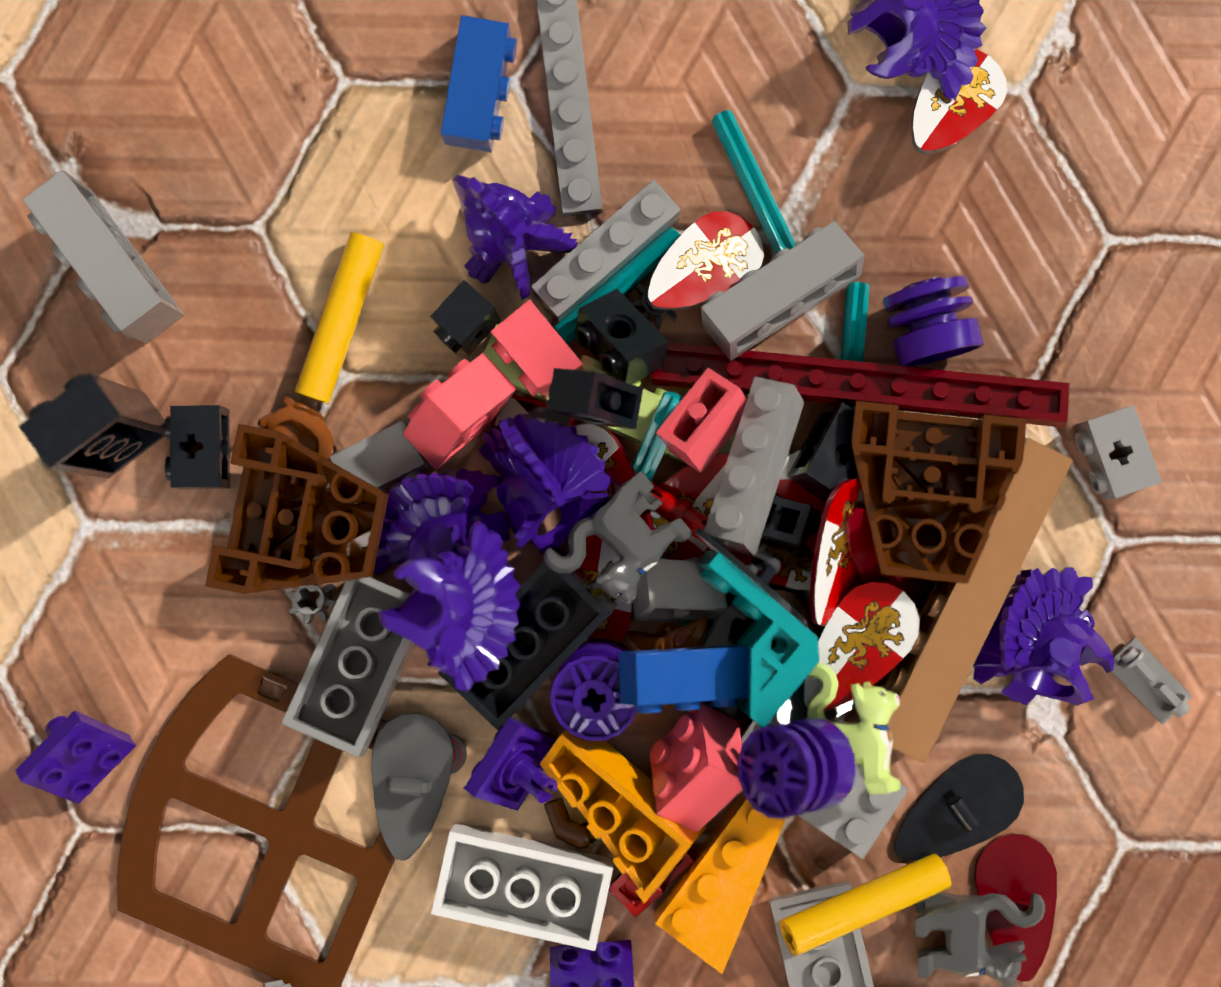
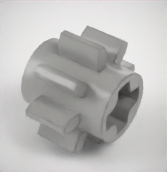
(323, 602)

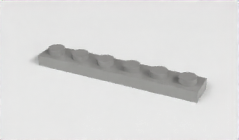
(569, 107)

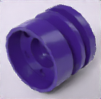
(932, 321)
(591, 666)
(796, 767)

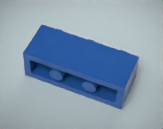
(478, 84)
(684, 677)

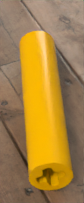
(339, 317)
(864, 904)

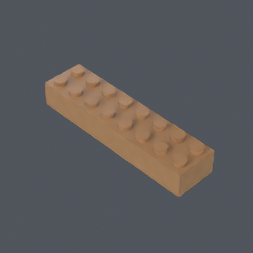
(961, 615)

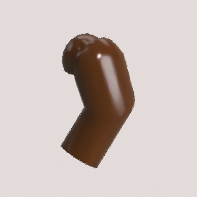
(564, 828)

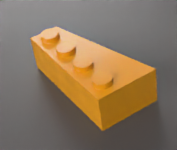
(619, 809)
(717, 889)

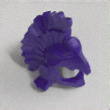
(923, 38)
(504, 227)
(541, 470)
(435, 516)
(460, 607)
(1042, 635)

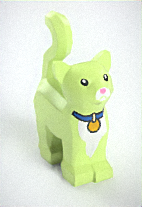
(871, 736)

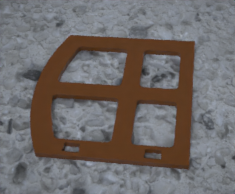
(288, 831)

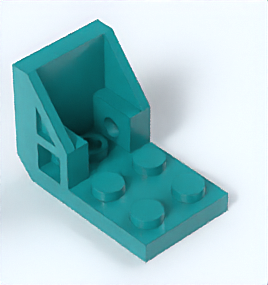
(774, 670)

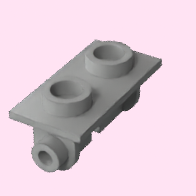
(1150, 682)

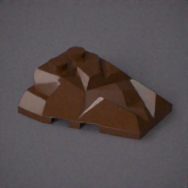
(933, 486)
(295, 519)

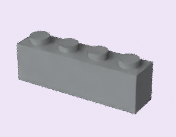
(606, 251)
(781, 290)
(754, 465)

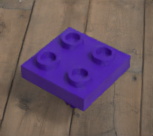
(75, 756)
(513, 767)
(605, 967)

